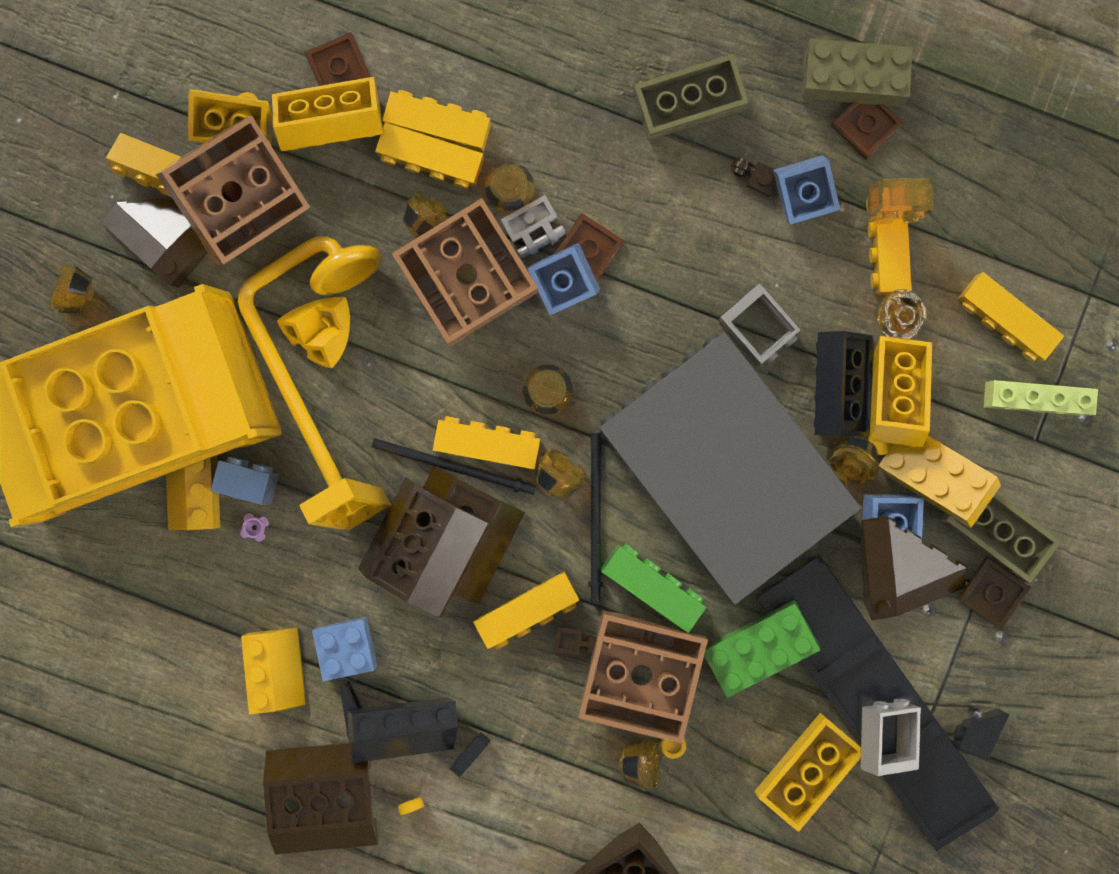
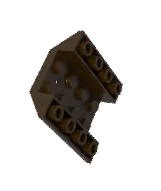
(503, 524)
(432, 554)
(315, 780)

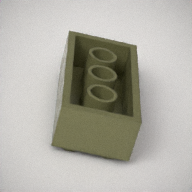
(856, 72)
(690, 97)
(1008, 538)

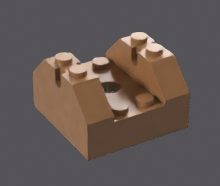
(267, 190)
(473, 240)
(663, 703)

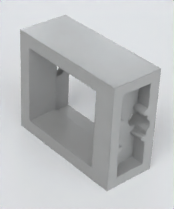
(786, 340)
(908, 738)

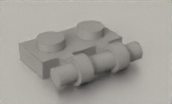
(530, 219)

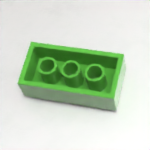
(653, 588)
(761, 648)

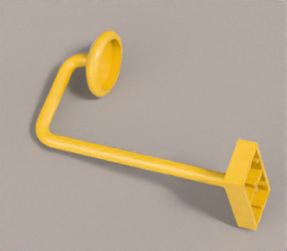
(346, 500)

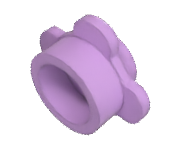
(249, 521)

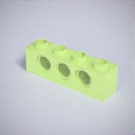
(1040, 398)

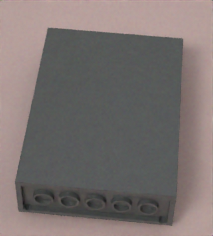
(728, 467)

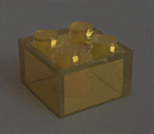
(900, 199)

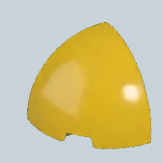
(319, 328)

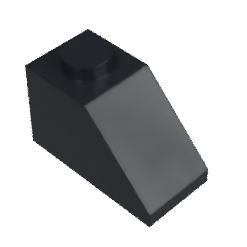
(980, 733)

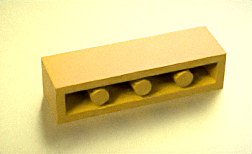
(438, 121)
(429, 155)
(139, 161)
(889, 256)
(1010, 318)
(486, 444)
(526, 610)

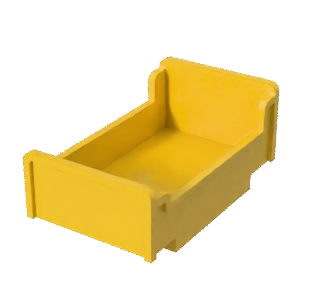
(128, 404)

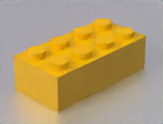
(327, 114)
(901, 391)
(942, 478)
(809, 772)

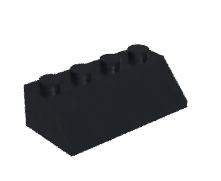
(843, 384)
(402, 729)

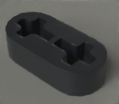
(470, 754)

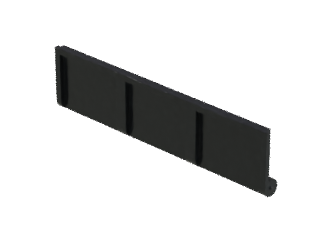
(857, 672)

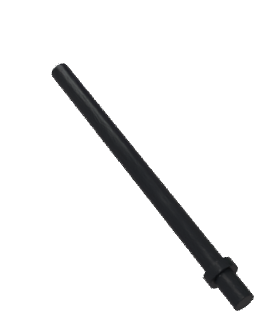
(516, 484)
(595, 582)

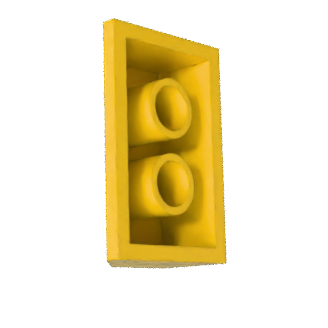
(215, 112)
(190, 499)
(273, 670)

